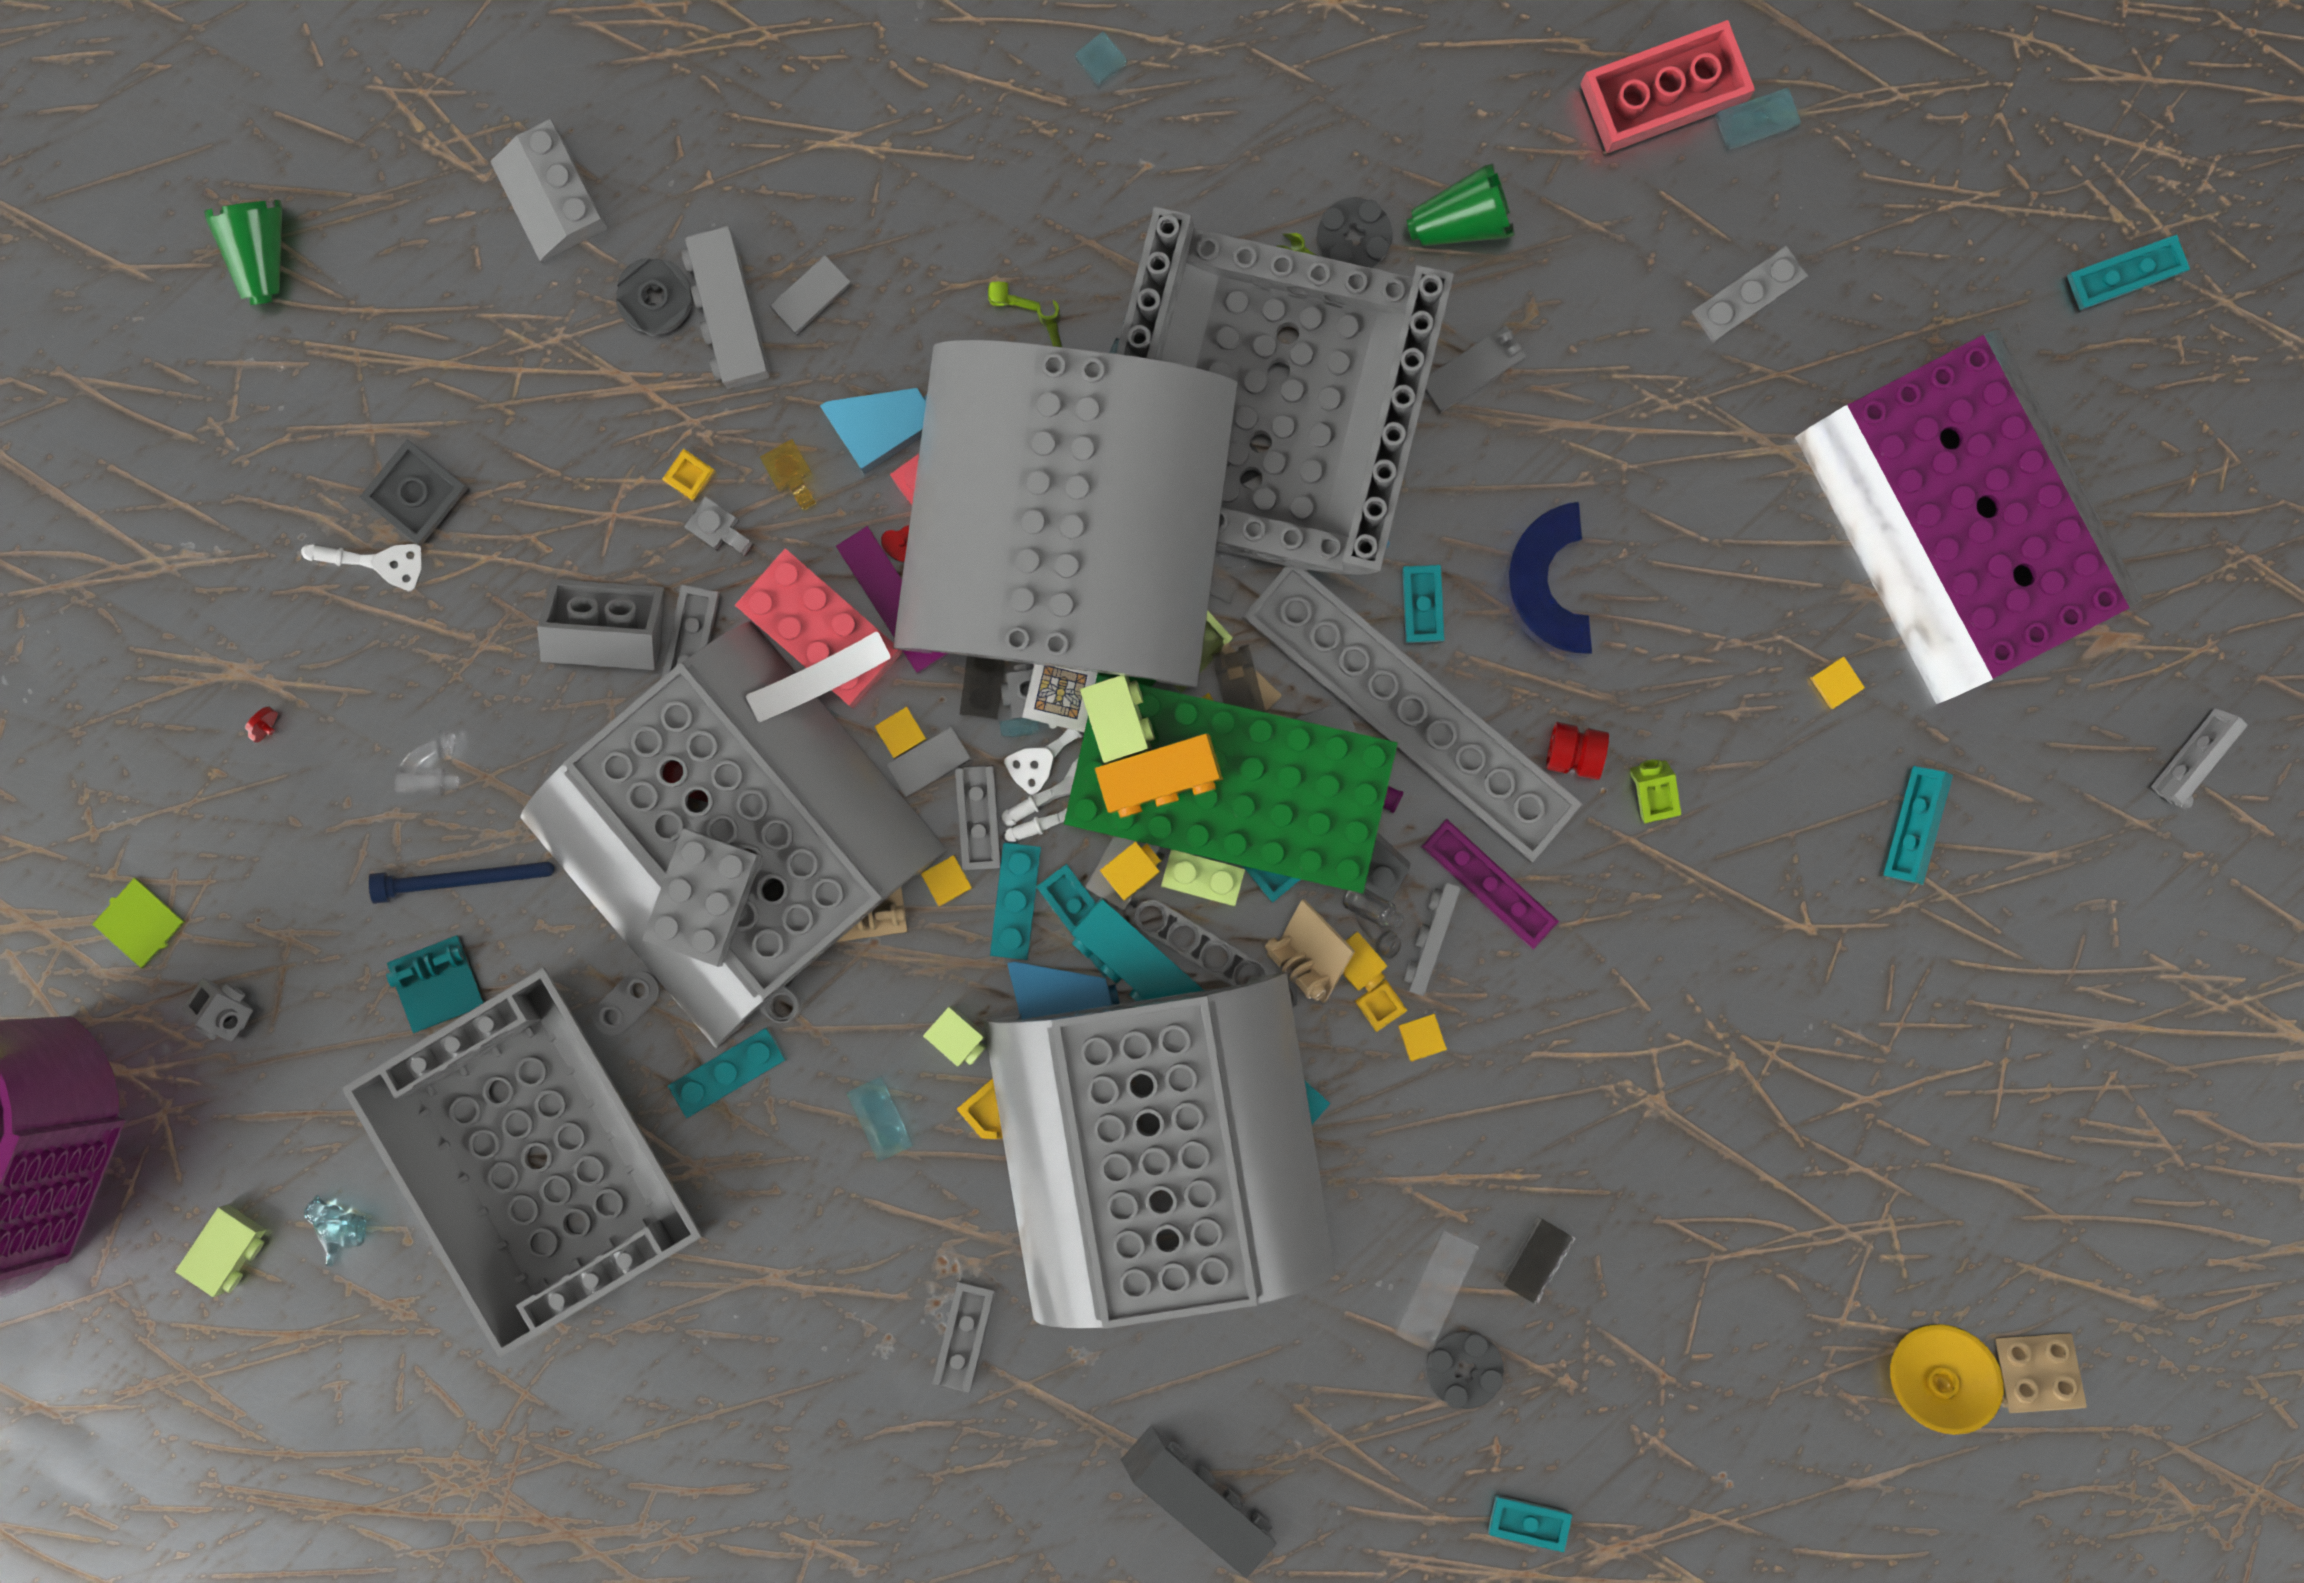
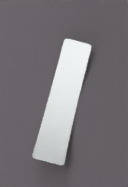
(818, 678)

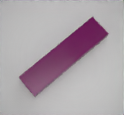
(881, 586)
(1489, 884)

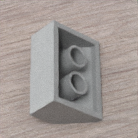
(547, 190)
(601, 624)

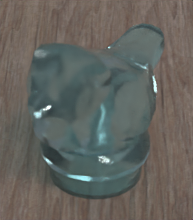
(335, 1227)

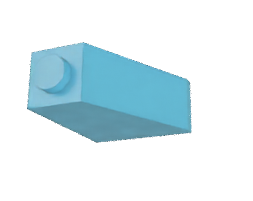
(877, 424)

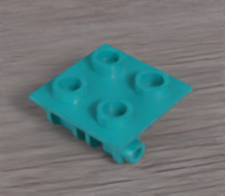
(434, 984)

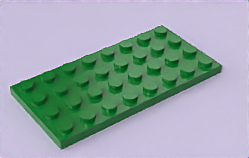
(1289, 798)

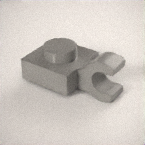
(716, 526)

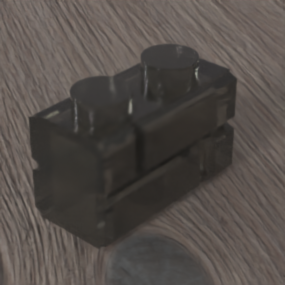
(1537, 1260)

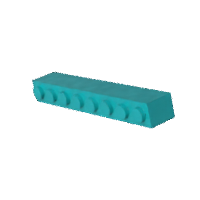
(1144, 967)

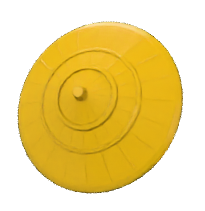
(1946, 1379)

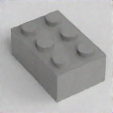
(702, 898)

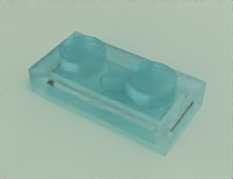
(1758, 118)
(880, 1119)

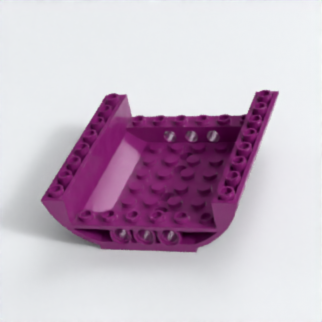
(53, 1141)

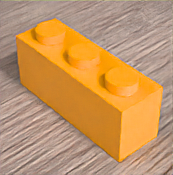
(1159, 775)

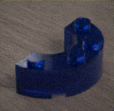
(1529, 591)

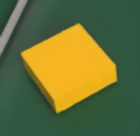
(688, 475)
(1837, 682)
(900, 732)
(946, 880)
(1380, 1005)
(1422, 1037)

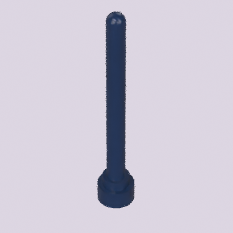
(385, 887)

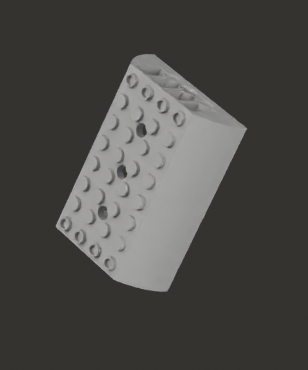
(470, 1172)

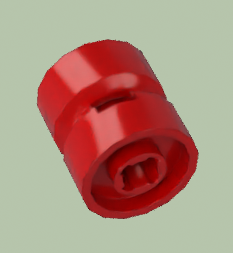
(1578, 751)

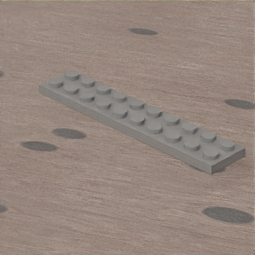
(1412, 710)

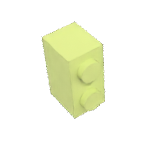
(1117, 718)
(1202, 878)
(956, 1037)
(221, 1251)

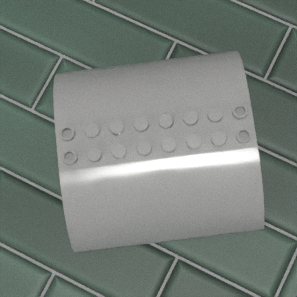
(1066, 509)

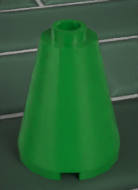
(1464, 212)
(250, 247)

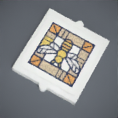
(1056, 697)

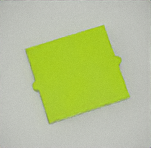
(138, 923)

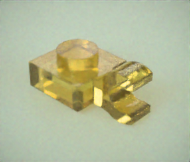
(789, 469)

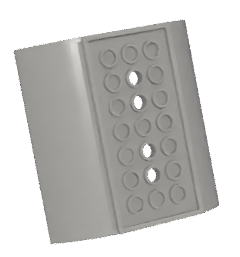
(1338, 417)
(772, 786)
(1227, 1150)

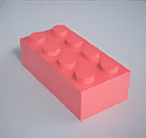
(1667, 86)
(811, 620)

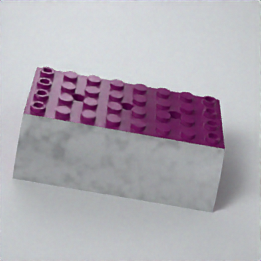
(1919, 528)

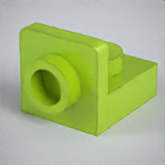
(1656, 790)

